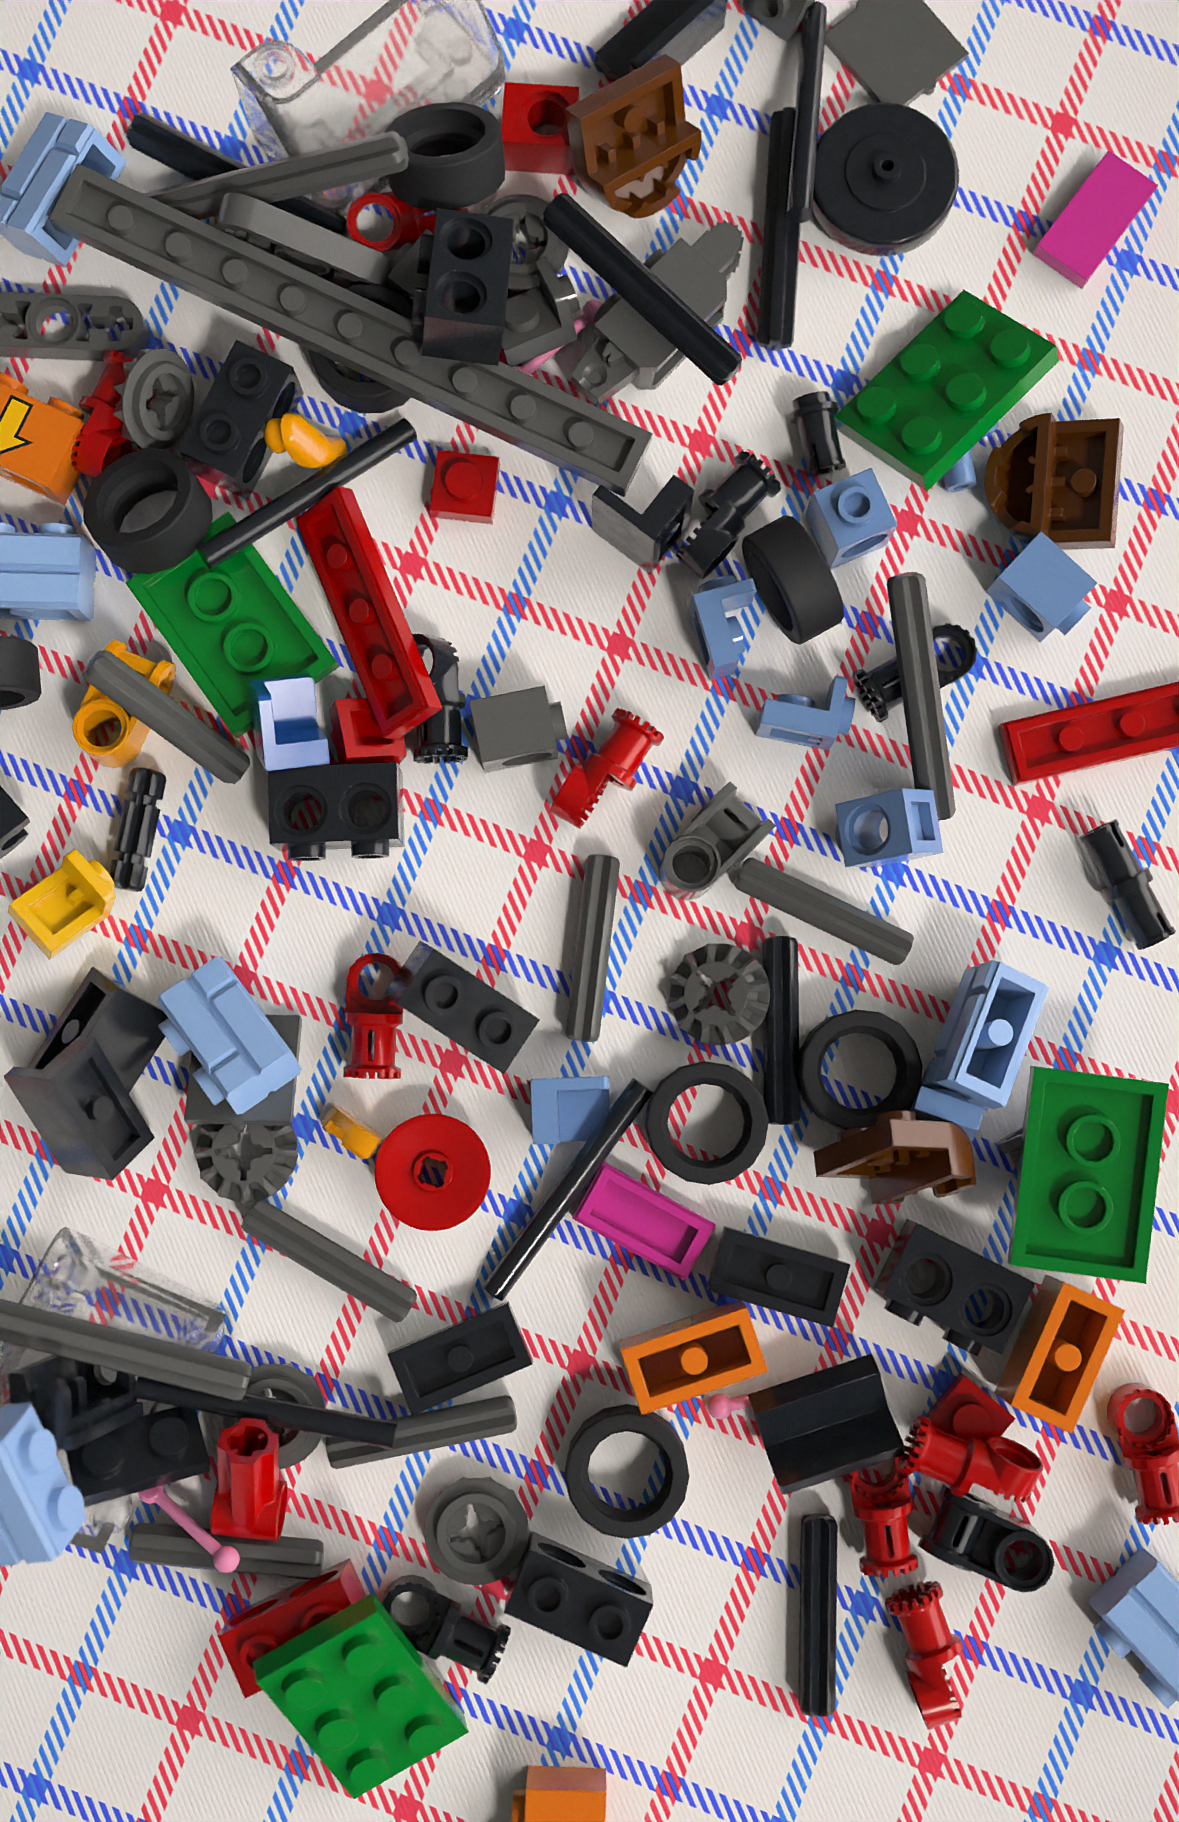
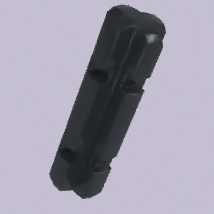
(137, 829)

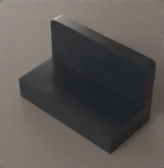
(661, 28)
(645, 536)
(117, 1020)
(82, 1111)
(826, 1424)

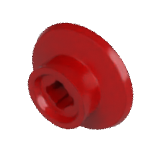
(402, 1162)

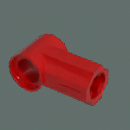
(248, 1492)

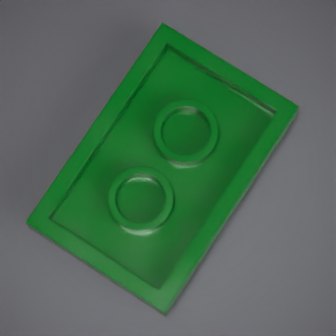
(946, 389)
(231, 626)
(1088, 1174)
(361, 1696)

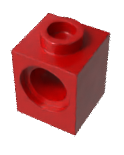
(524, 110)

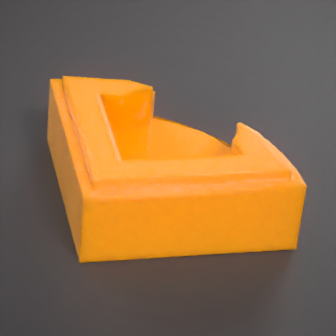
(352, 1132)

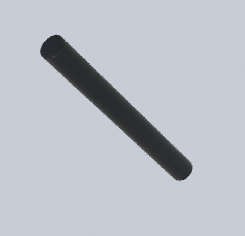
(807, 114)
(306, 493)
(567, 1189)
(275, 1413)

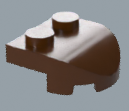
(634, 139)
(1058, 481)
(901, 1157)

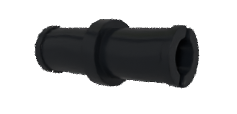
(1127, 884)

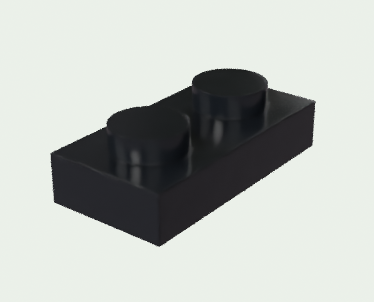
(778, 1276)
(460, 1358)
(139, 1456)

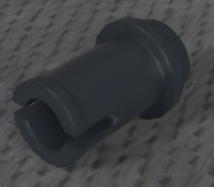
(818, 432)

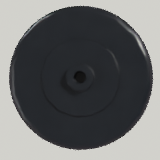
(884, 179)

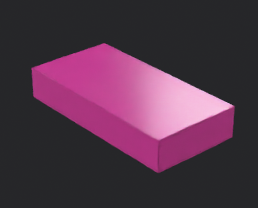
(1095, 219)
(644, 1221)

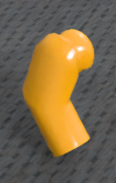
(303, 441)

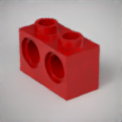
(283, 1617)

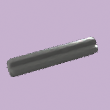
(165, 716)
(824, 911)
(592, 948)
(329, 1260)
(431, 1431)
(175, 1547)

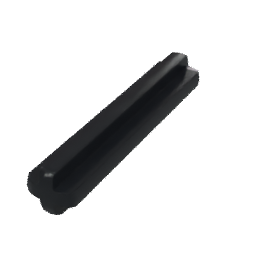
(781, 1031)
(818, 1615)

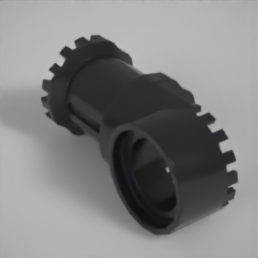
(727, 508)
(885, 699)
(441, 733)
(449, 1630)

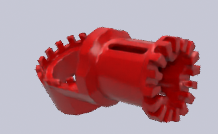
(407, 221)
(101, 436)
(613, 762)
(368, 1016)
(1150, 1454)
(995, 1464)
(884, 1510)
(928, 1649)

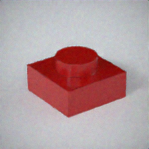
(465, 487)
(359, 736)
(968, 1412)

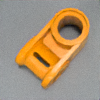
(99, 709)

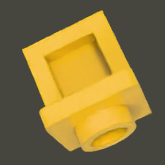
(65, 904)

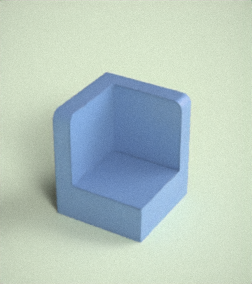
(567, 1108)

